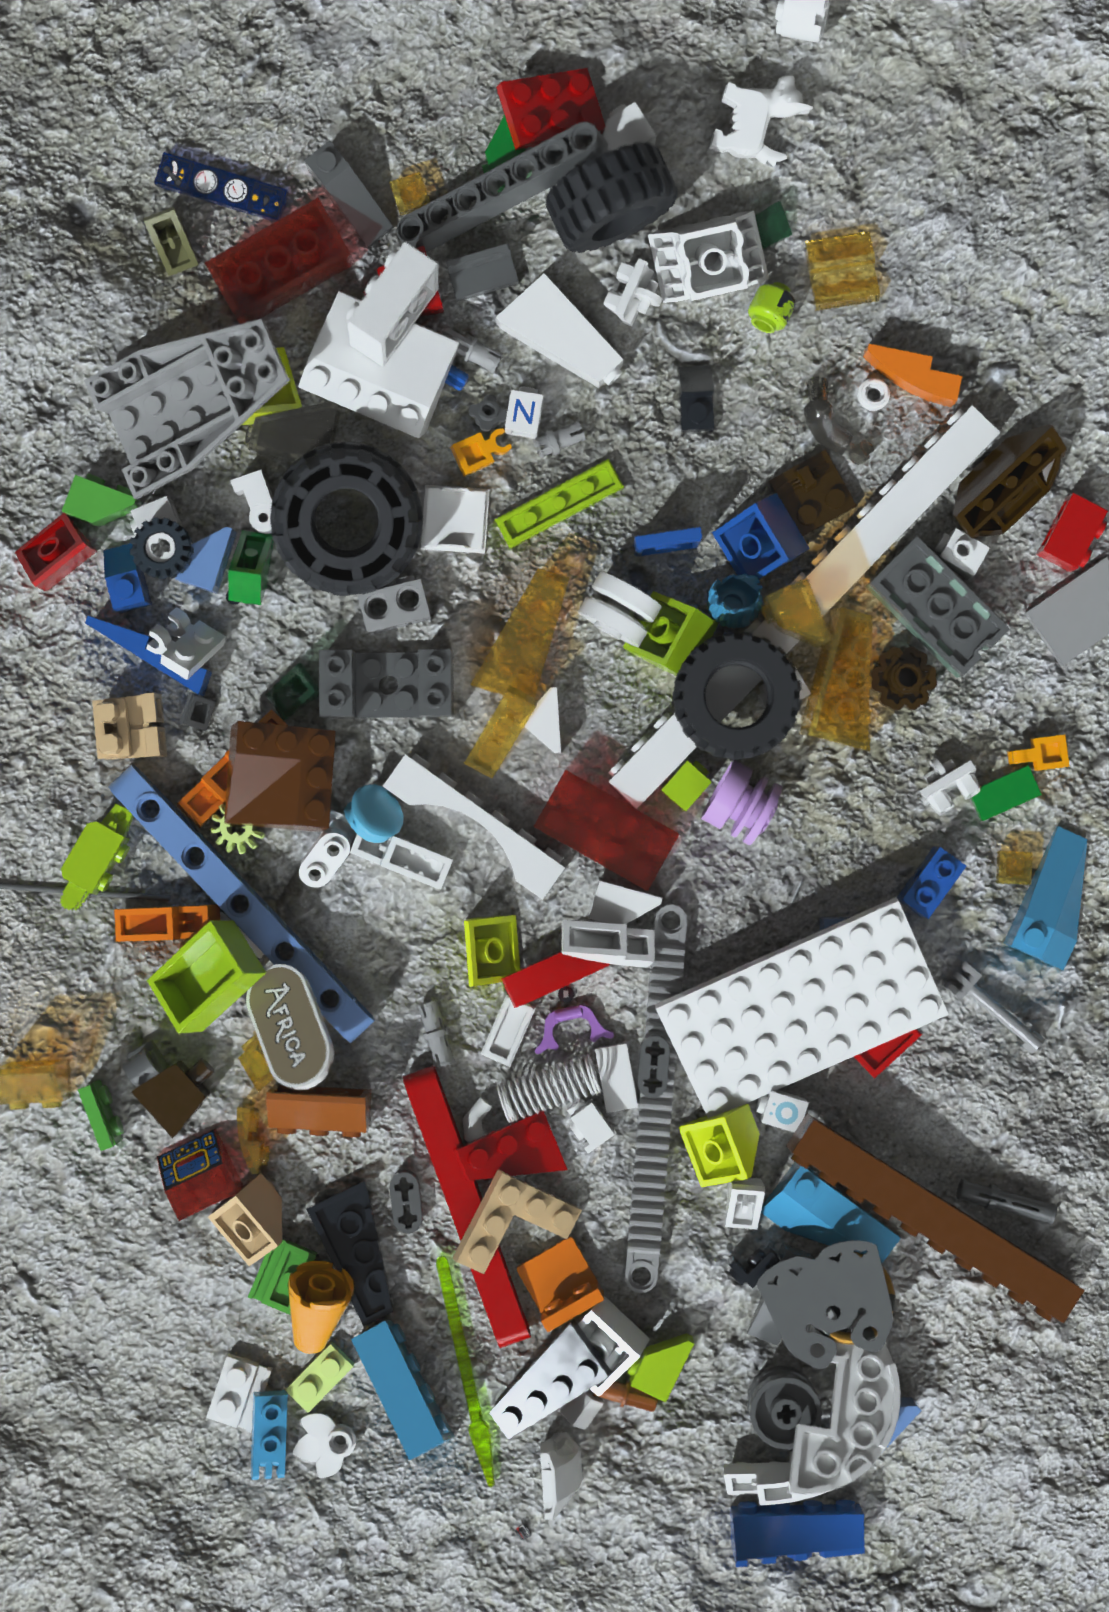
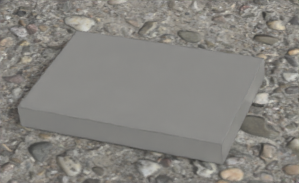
(1074, 614)

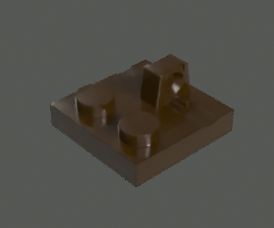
(813, 493)

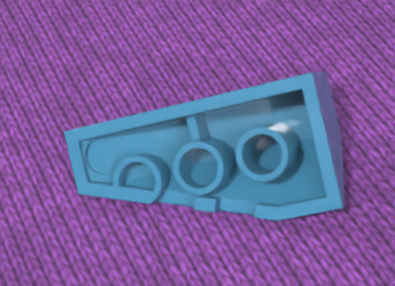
(1051, 907)
(822, 1213)

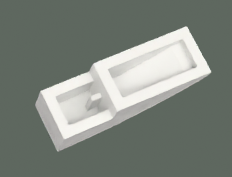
(608, 943)

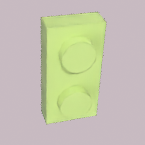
(319, 1377)

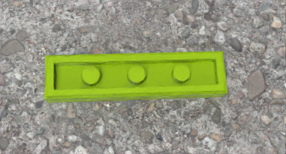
(559, 503)

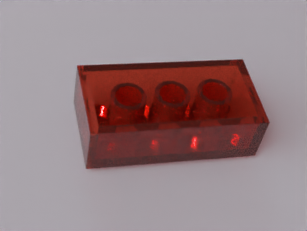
(280, 262)
(606, 830)

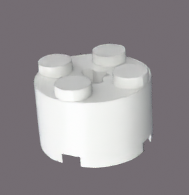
(802, 19)

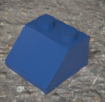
(761, 538)

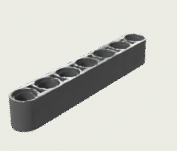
(486, 187)

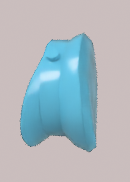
(374, 813)

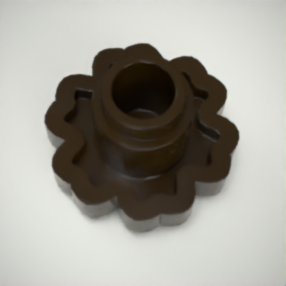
(903, 678)

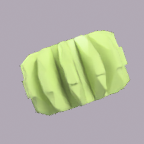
(237, 837)

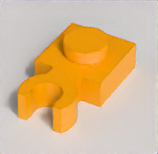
(475, 452)

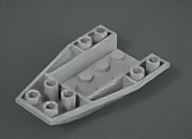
(186, 398)

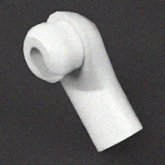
(473, 1120)

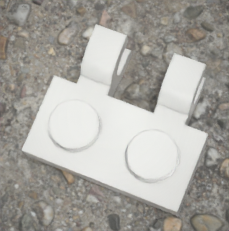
(192, 649)

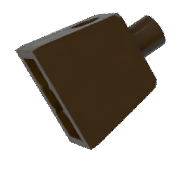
(175, 1094)

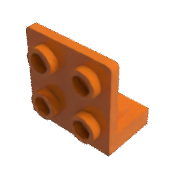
(560, 1283)

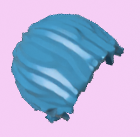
(735, 600)

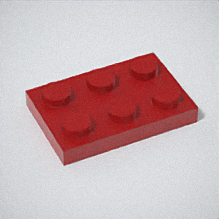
(548, 105)

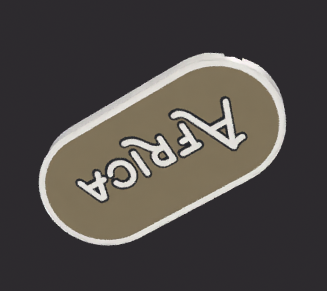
(290, 1027)

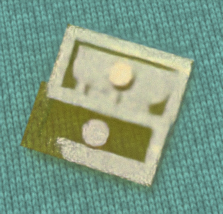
(842, 271)

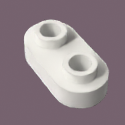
(323, 859)

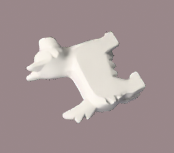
(751, 117)

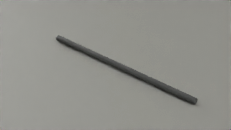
(117, 894)

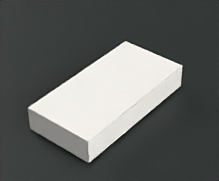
(507, 1032)
(616, 1077)

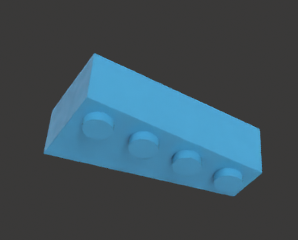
(402, 1389)

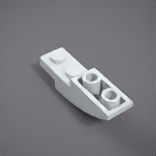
(765, 1479)

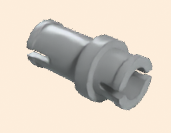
(558, 439)

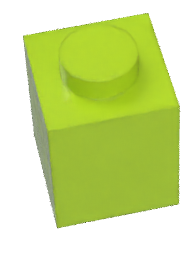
(687, 784)

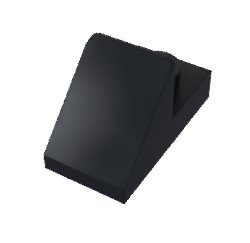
(696, 398)

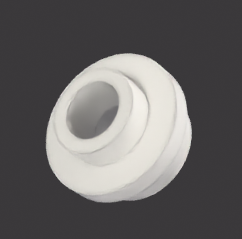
(877, 385)

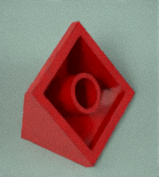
(54, 553)

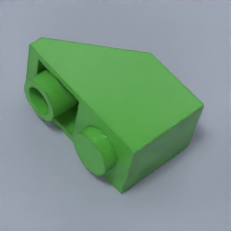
(96, 503)

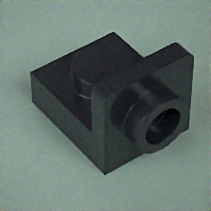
(758, 1263)

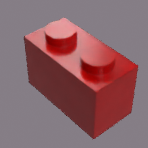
(1073, 533)

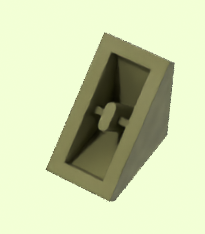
(171, 241)

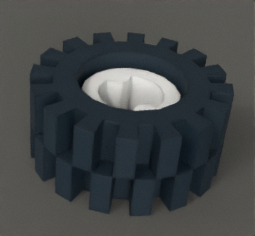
(150, 535)

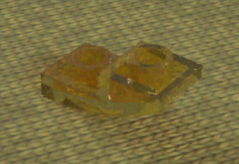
(252, 1147)

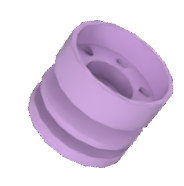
(742, 802)

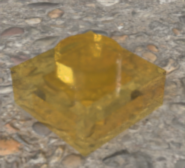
(409, 193)
(1014, 867)

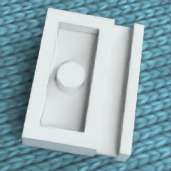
(234, 1392)

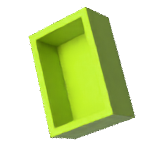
(206, 976)

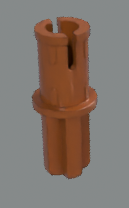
(629, 1396)

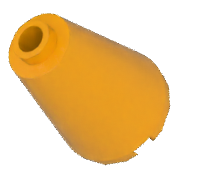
(317, 1303)

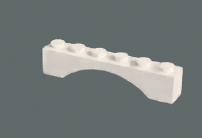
(419, 786)

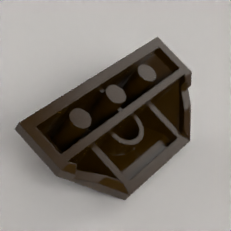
(1009, 482)

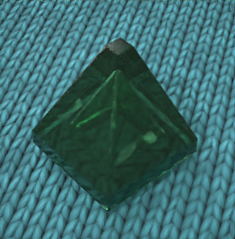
(772, 225)

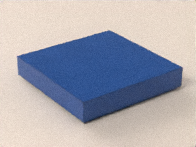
(667, 542)

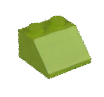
(672, 634)

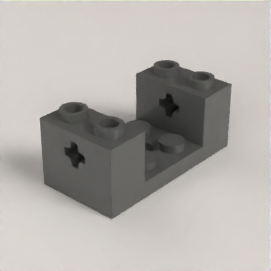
(352, 684)

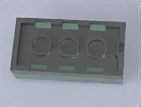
(937, 607)

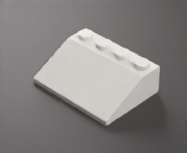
(399, 392)

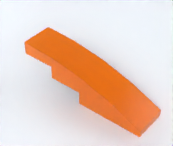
(210, 792)

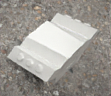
(708, 257)

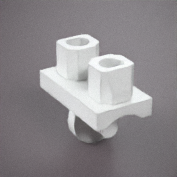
(637, 294)
(937, 792)

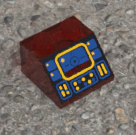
(198, 1174)

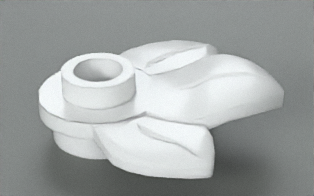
(320, 1444)

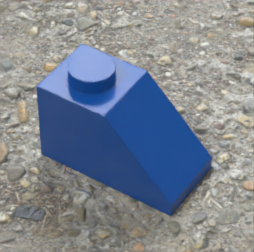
(125, 580)

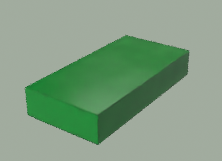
(1005, 793)

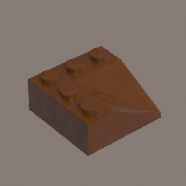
(279, 776)

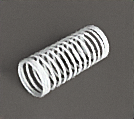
(593, 1086)

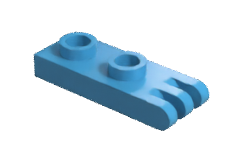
(269, 1433)

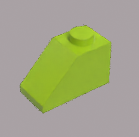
(660, 1366)

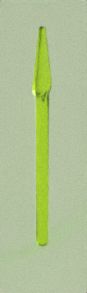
(478, 1429)

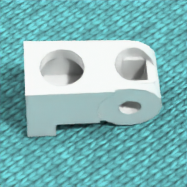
(258, 497)

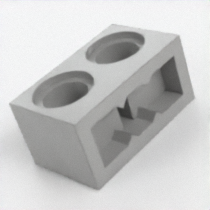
(396, 614)

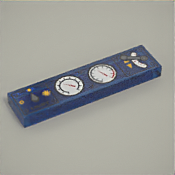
(221, 187)

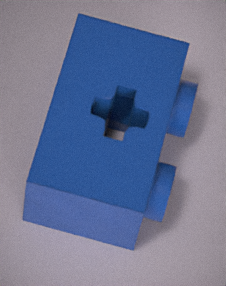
(931, 882)

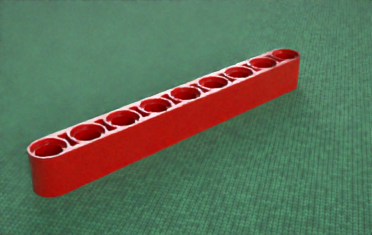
(463, 1201)

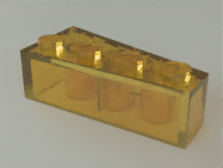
(526, 638)
(841, 684)

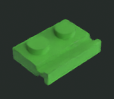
(105, 1125)
(274, 1273)

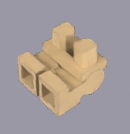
(126, 727)

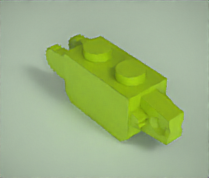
(95, 856)

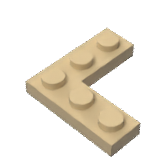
(502, 1201)

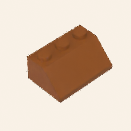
(319, 1110)

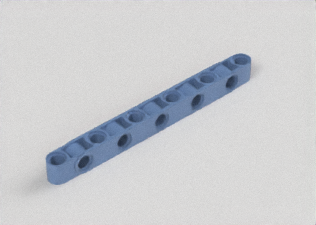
(224, 884)

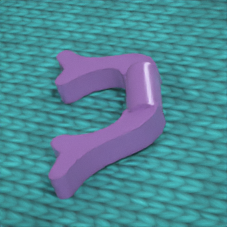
(570, 1013)

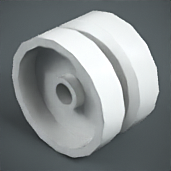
(617, 614)

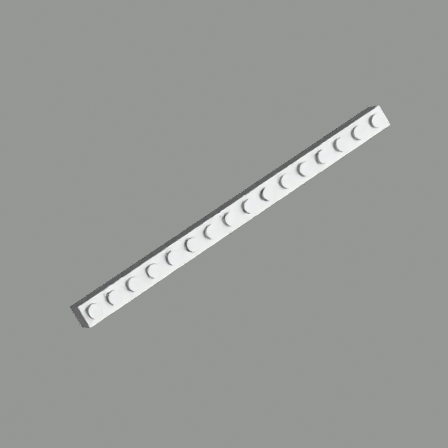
(829, 581)

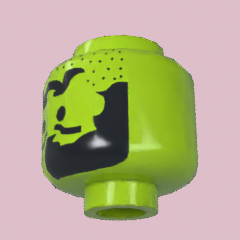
(771, 307)

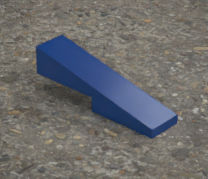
(137, 644)

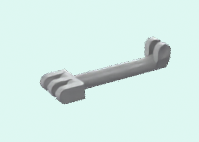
(968, 985)

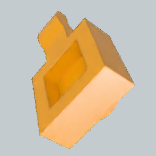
(1044, 753)

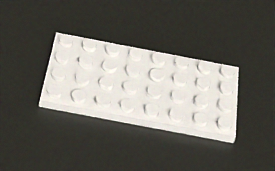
(802, 1008)

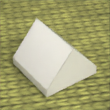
(581, 1410)

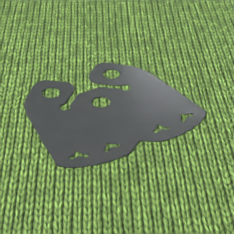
(827, 1283)

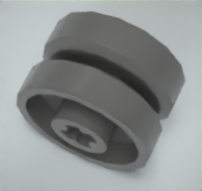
(766, 1399)

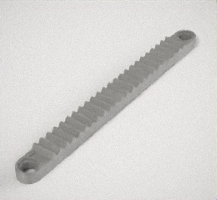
(654, 1113)

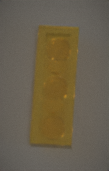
(501, 731)

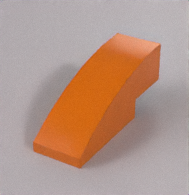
(914, 374)
(163, 922)

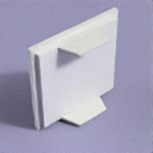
(455, 519)

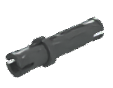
(970, 1192)

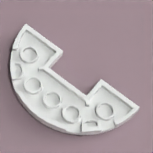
(860, 1420)

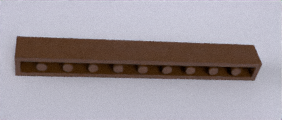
(934, 1218)

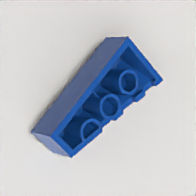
(796, 1531)

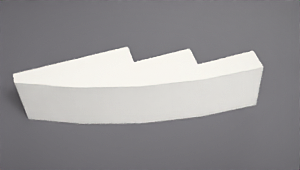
(396, 854)

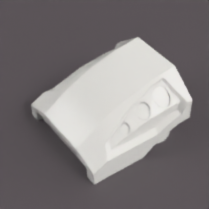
(560, 1472)

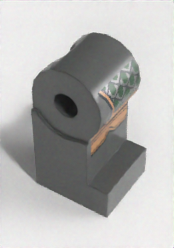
(144, 1063)

